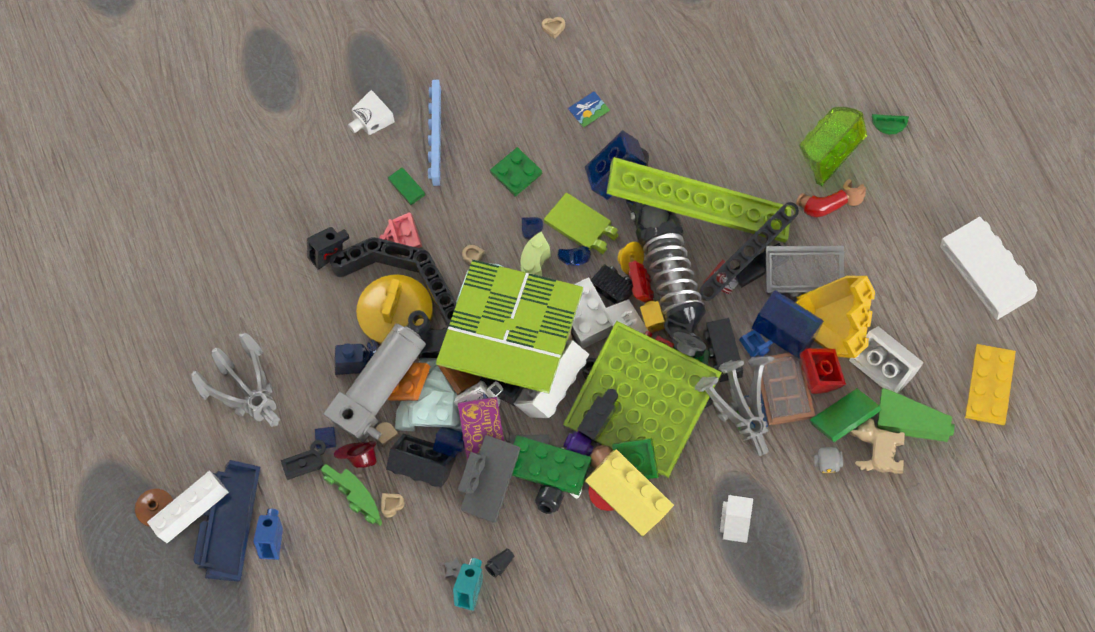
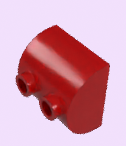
(822, 370)

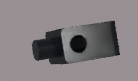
(324, 245)

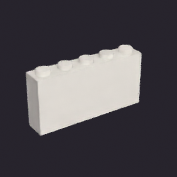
(988, 268)

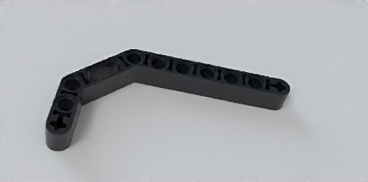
(345, 263)

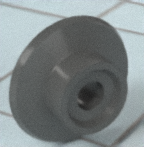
(688, 344)

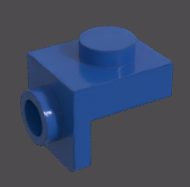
(755, 344)

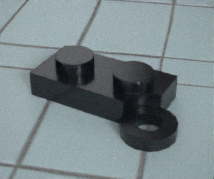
(304, 462)

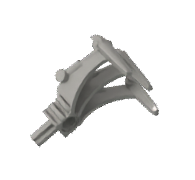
(252, 398)
(746, 415)

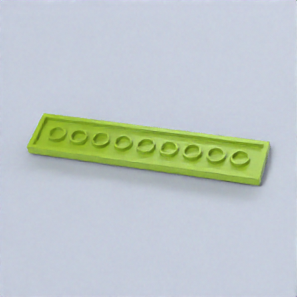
(693, 198)

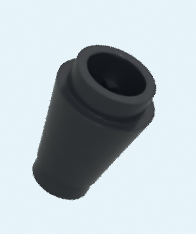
(498, 563)

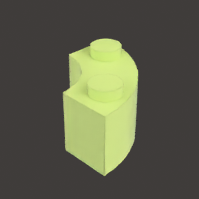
(535, 254)

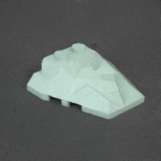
(434, 404)

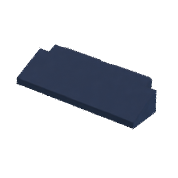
(225, 534)

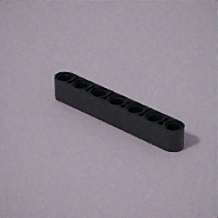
(756, 246)

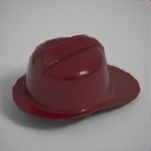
(358, 454)

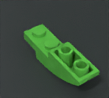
(358, 498)

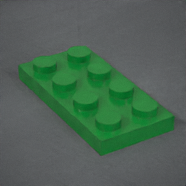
(551, 465)

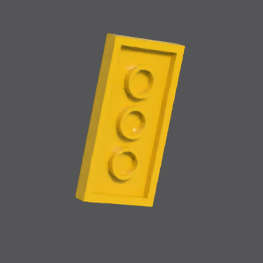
(990, 384)

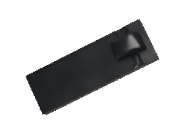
(753, 270)

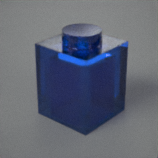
(449, 442)

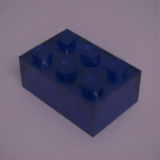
(598, 169)

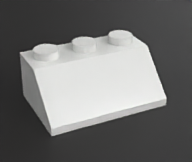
(887, 361)

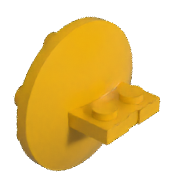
(391, 302)

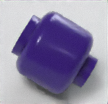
(578, 443)

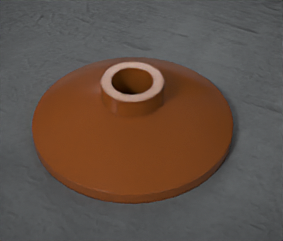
(142, 506)

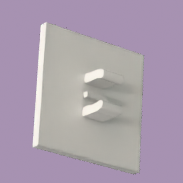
(626, 314)

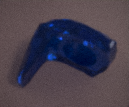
(574, 256)

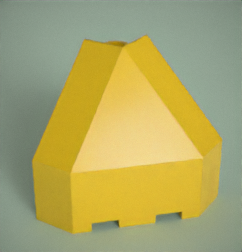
(845, 312)

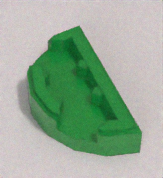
(889, 123)

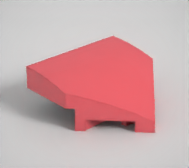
(402, 231)

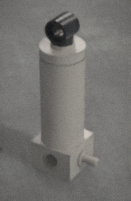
(378, 379)

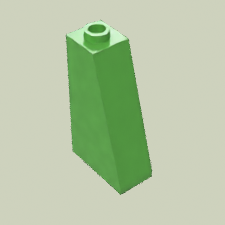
(912, 418)

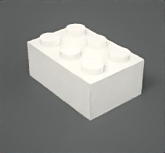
(590, 321)

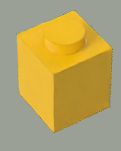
(653, 316)

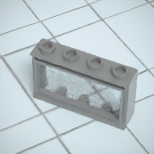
(802, 268)

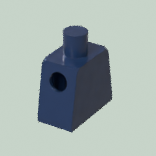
(350, 358)

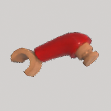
(822, 206)

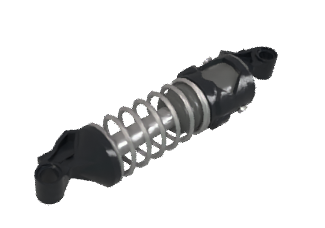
(662, 240)

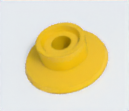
(631, 252)

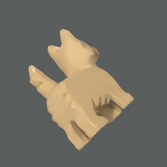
(884, 448)

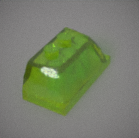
(833, 141)

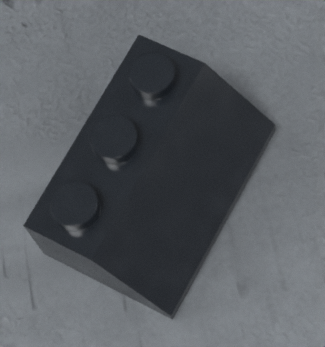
(418, 461)

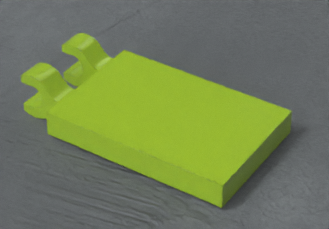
(580, 223)

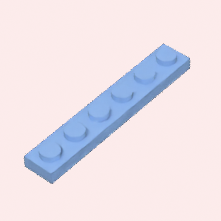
(434, 140)

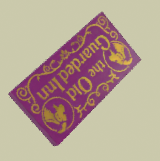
(477, 420)

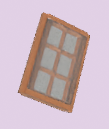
(785, 390)

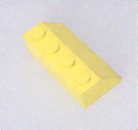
(629, 492)

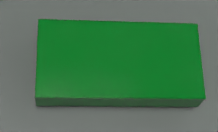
(406, 186)

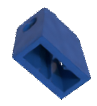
(268, 535)

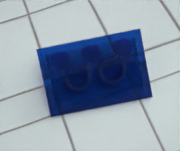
(787, 324)

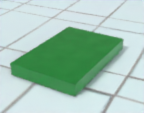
(845, 415)

